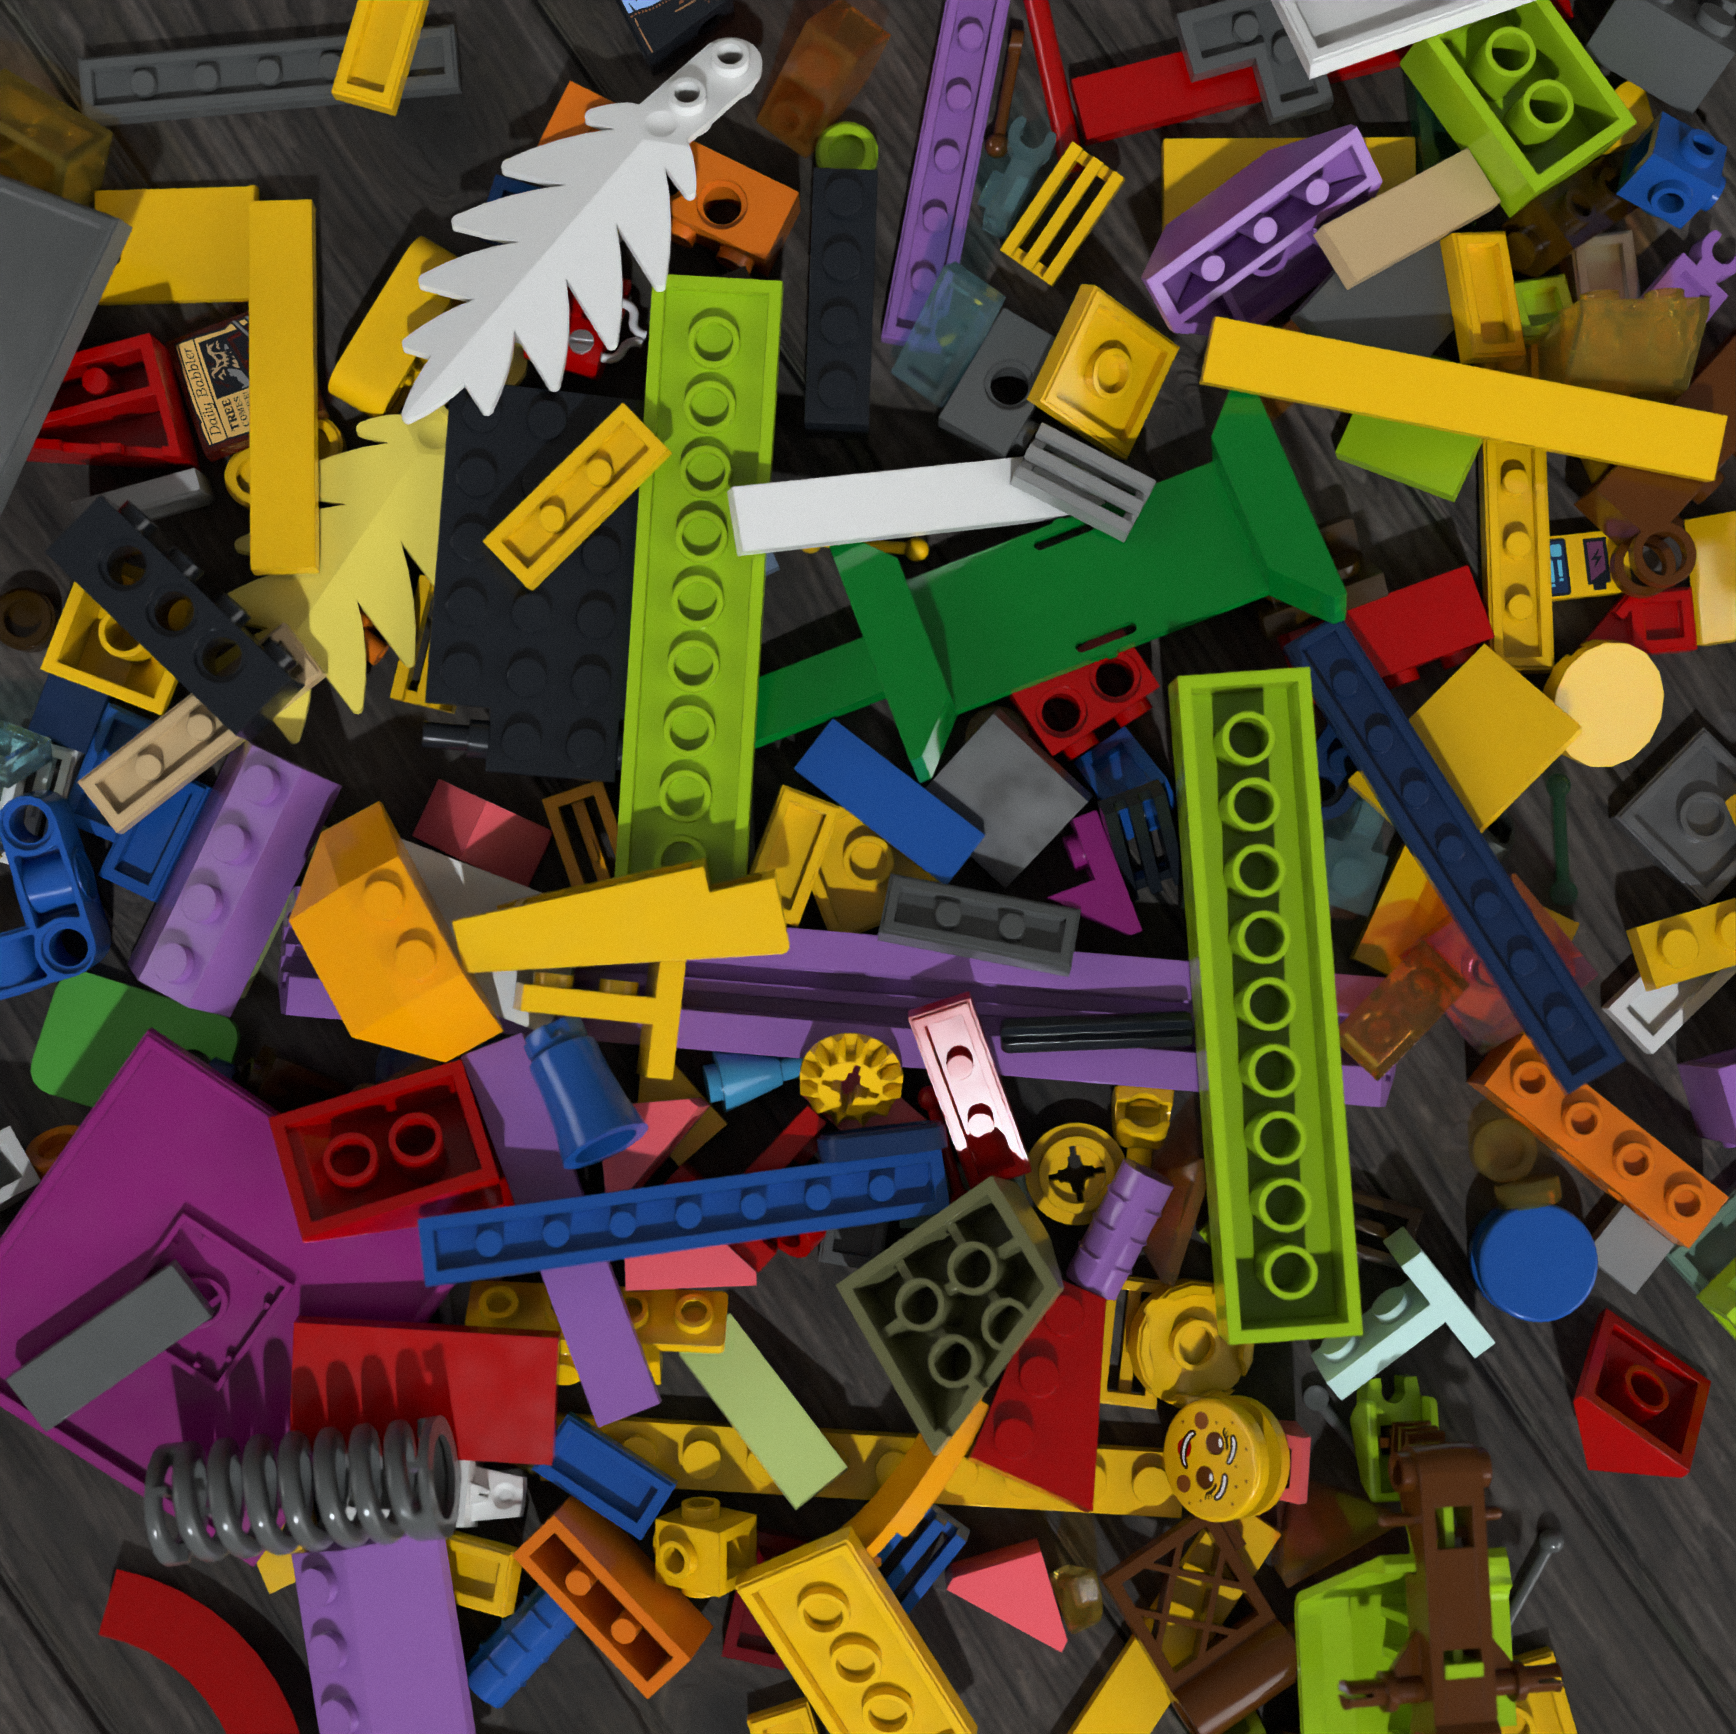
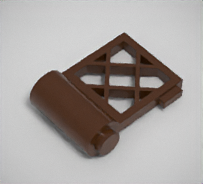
(1239, 1666)

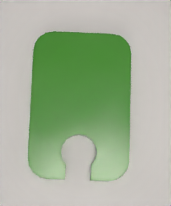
(99, 1024)

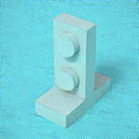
(1399, 1322)

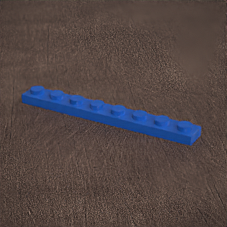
(680, 1217)

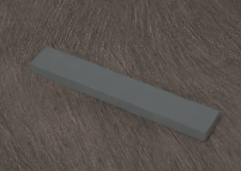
(245, 78)

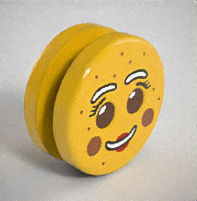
(1226, 1458)

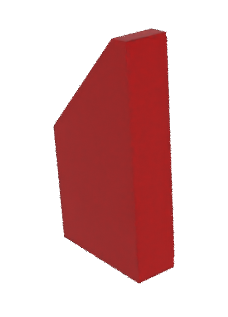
(1651, 624)

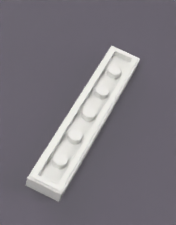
(887, 505)

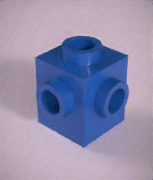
(1673, 171)

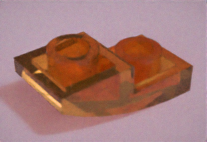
(1400, 1010)

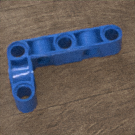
(54, 894)

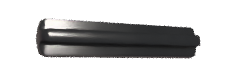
(1096, 1032)

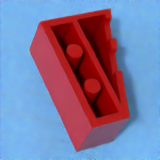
(119, 411)
(1048, 1404)

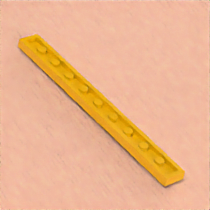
(717, 1459)

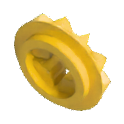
(832, 1060)
(1052, 1153)

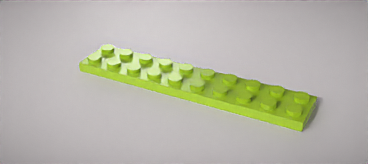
(692, 595)

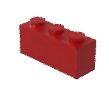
(1417, 626)

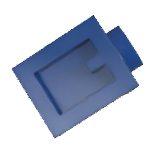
(1119, 766)

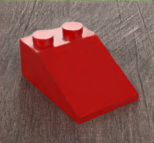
(387, 1156)

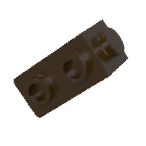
(1564, 219)

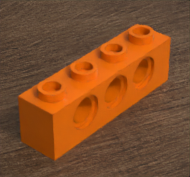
(765, 204)
(1599, 1142)

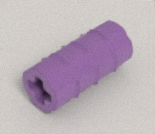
(1119, 1229)

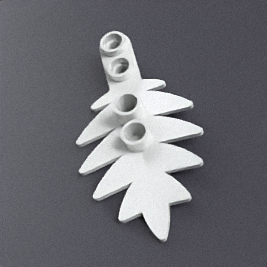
(599, 193)

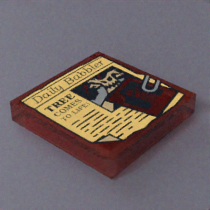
(215, 384)

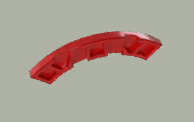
(199, 1649)

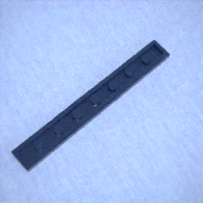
(1455, 857)

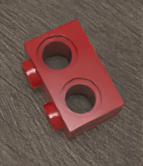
(1090, 703)

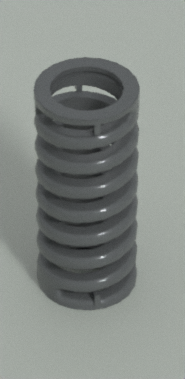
(261, 1477)

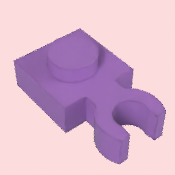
(1698, 273)

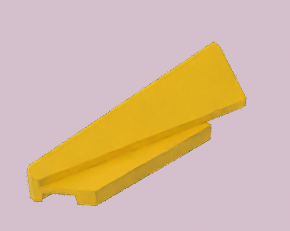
(629, 919)

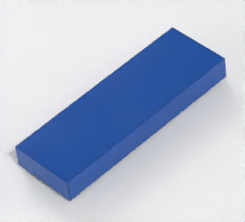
(889, 802)

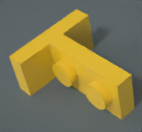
(619, 1002)

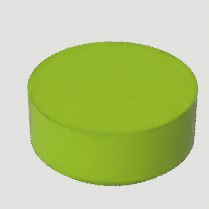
(847, 147)

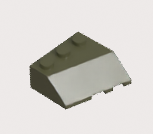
(956, 1302)

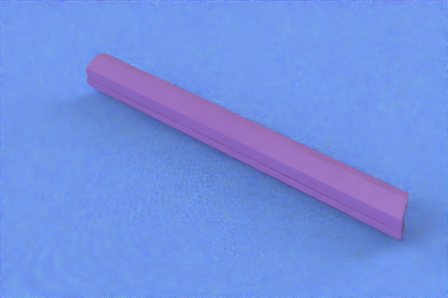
(867, 986)

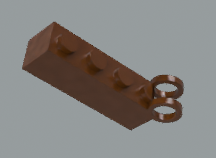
(1643, 506)

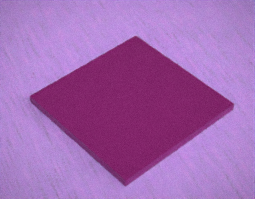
(191, 1174)

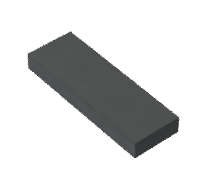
(979, 925)
(110, 1345)

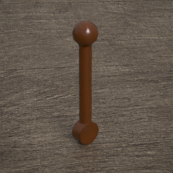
(997, 142)

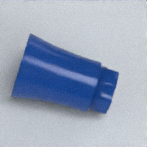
(581, 1094)

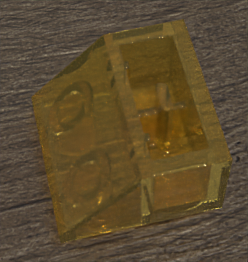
(1625, 344)

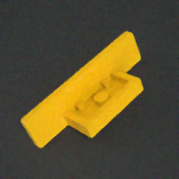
(662, 1319)

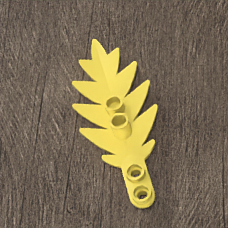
(384, 504)

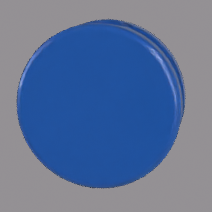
(1533, 1262)

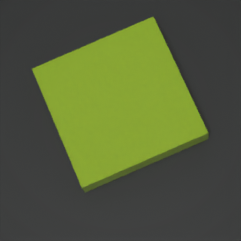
(1410, 453)

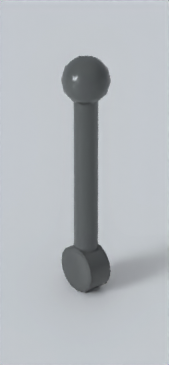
(1317, 1399)
(1551, 1542)

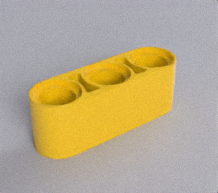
(374, 369)

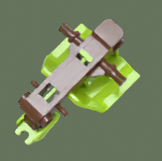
(1425, 1632)

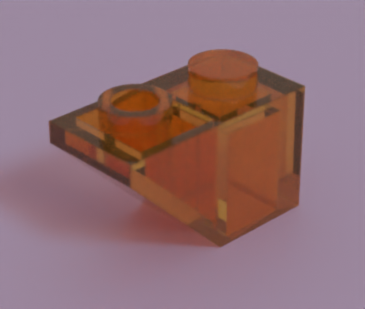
(822, 75)

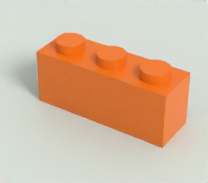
(613, 1594)

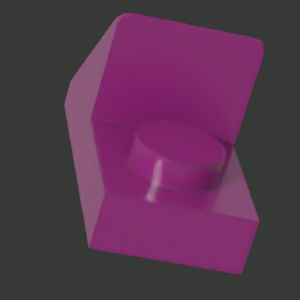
(1105, 895)

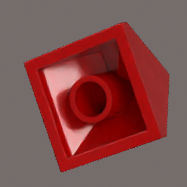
(1637, 1403)

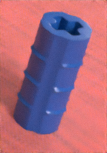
(517, 1647)

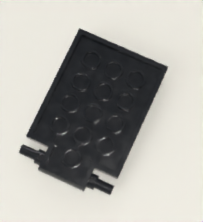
(539, 658)

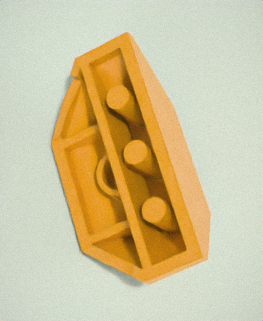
(387, 944)

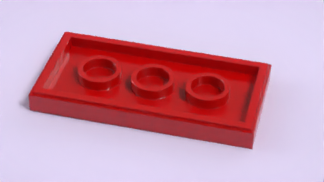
(485, 1380)

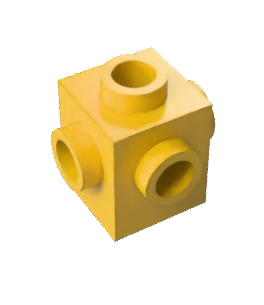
(704, 1547)

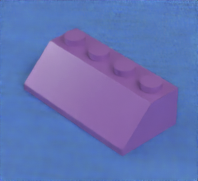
(232, 879)
(383, 1639)

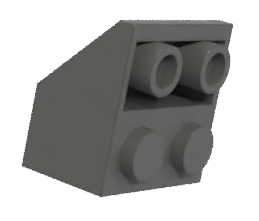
(1666, 46)

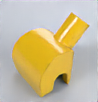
(1141, 1120)

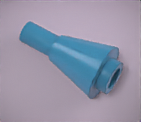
(743, 1077)

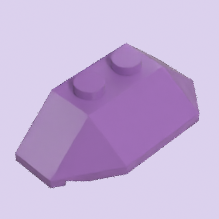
(1252, 239)

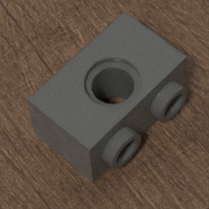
(973, 415)

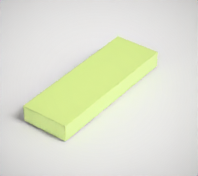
(767, 1416)

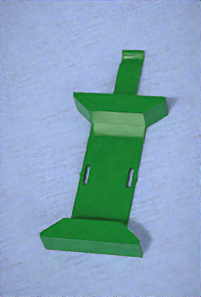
(1023, 611)

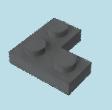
(1245, 35)

